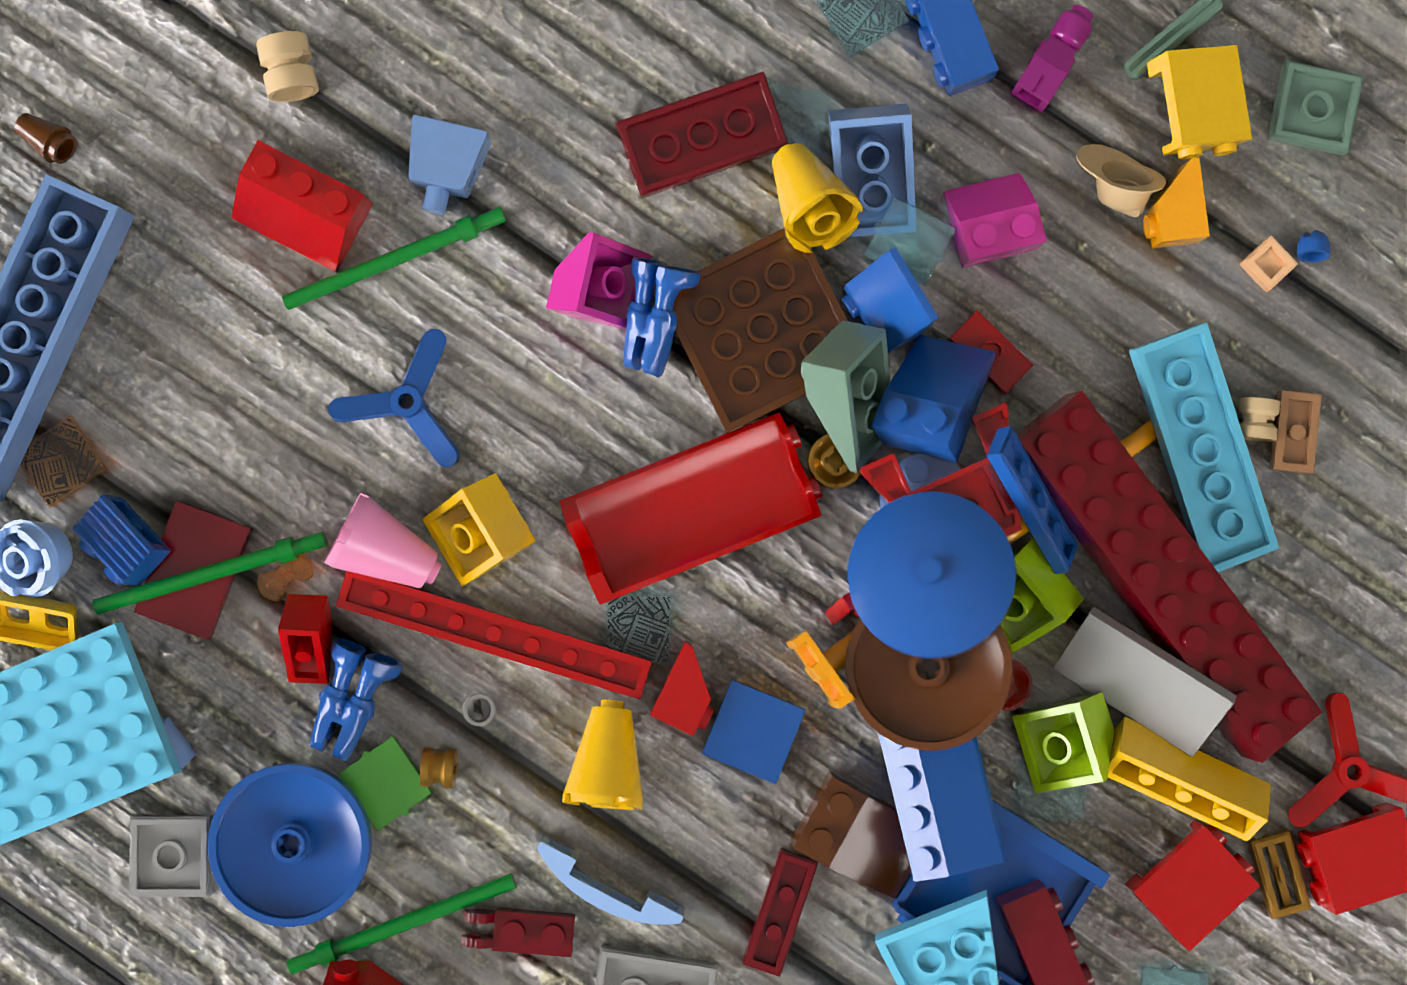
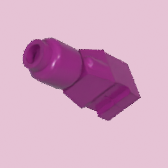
(1054, 58)

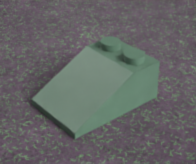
(846, 385)

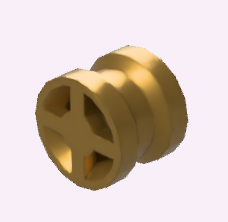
(438, 767)

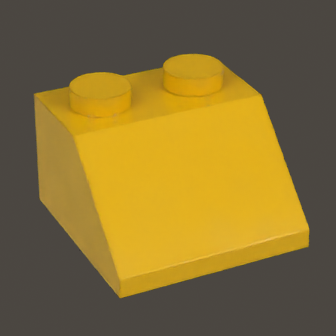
(478, 529)

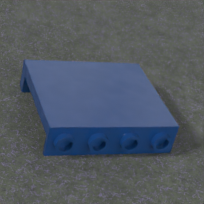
(1030, 857)

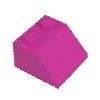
(994, 219)

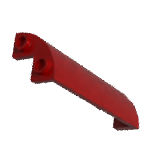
(691, 508)

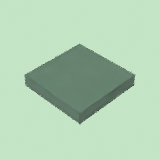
(1315, 108)

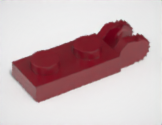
(522, 931)

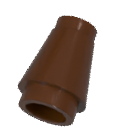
(46, 138)

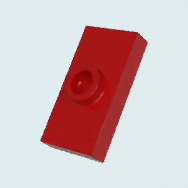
(1009, 362)

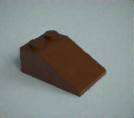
(854, 836)

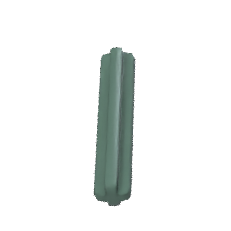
(1172, 36)

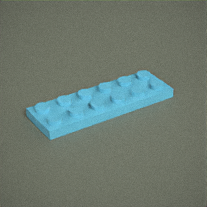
(1204, 446)

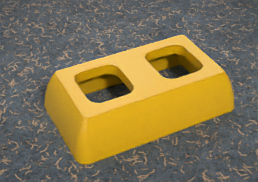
(37, 631)

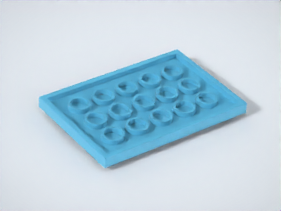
(77, 732)

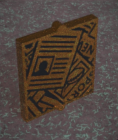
(61, 462)

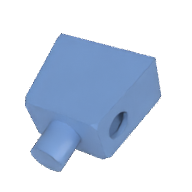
(445, 160)

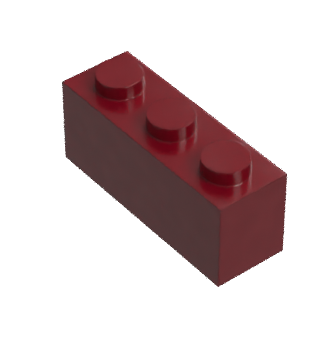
(1040, 936)

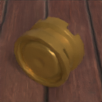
(828, 466)

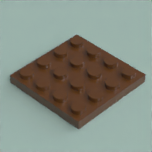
(755, 326)

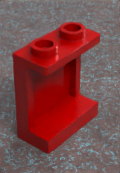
(1357, 859)
(1195, 885)

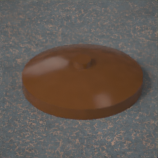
(928, 700)

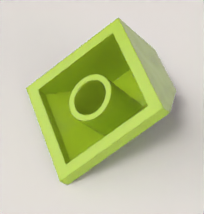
(1066, 742)

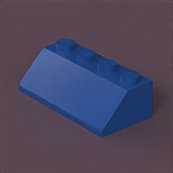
(944, 809)

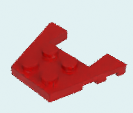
(975, 483)

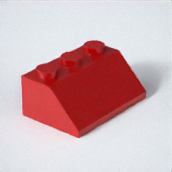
(298, 206)

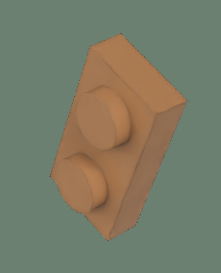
(1296, 432)

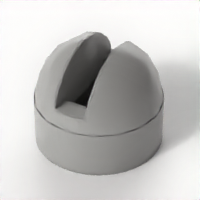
(486, 707)

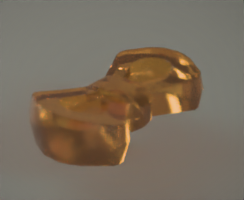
(273, 583)

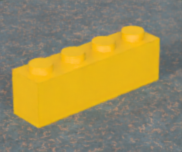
(1187, 783)

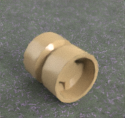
(288, 73)

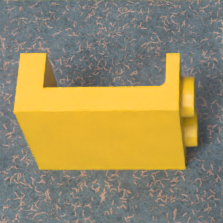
(1203, 100)

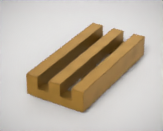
(1269, 841)

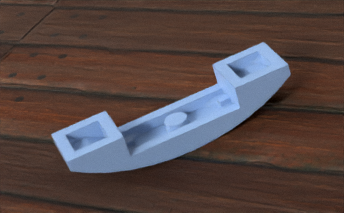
(653, 910)

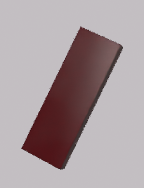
(779, 912)

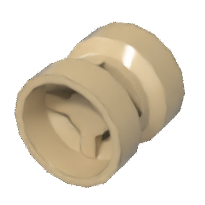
(1258, 418)

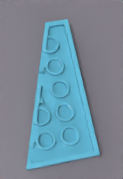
(943, 946)

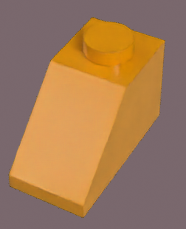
(1179, 211)

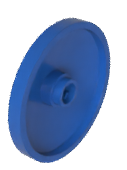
(931, 575)
(289, 844)

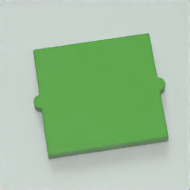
(385, 782)

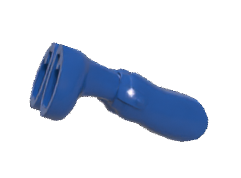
(648, 327)
(355, 711)

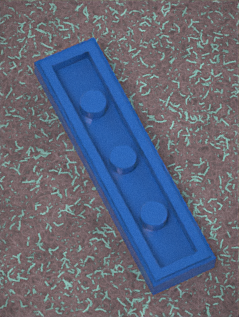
(1032, 499)

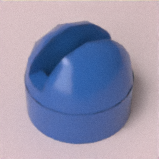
(1313, 247)

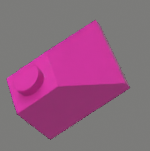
(595, 281)

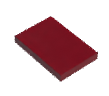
(195, 541)

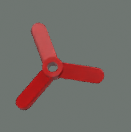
(1337, 781)

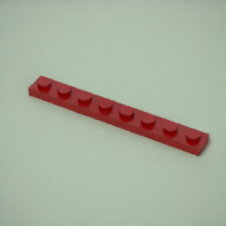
(495, 633)

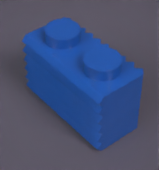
(120, 541)

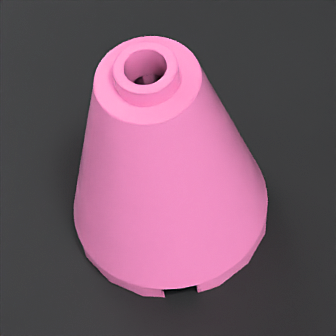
(382, 547)

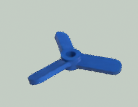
(418, 415)

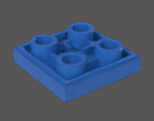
(753, 731)

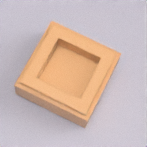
(1268, 263)

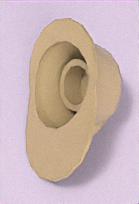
(1119, 178)

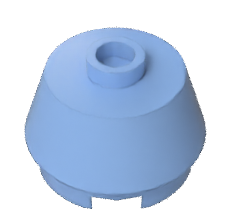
(32, 557)

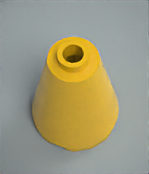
(813, 200)
(606, 761)

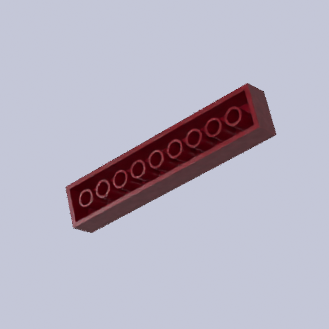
(1165, 574)

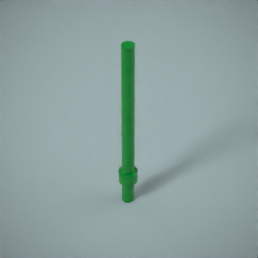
(465, 229)
(283, 551)
(332, 950)

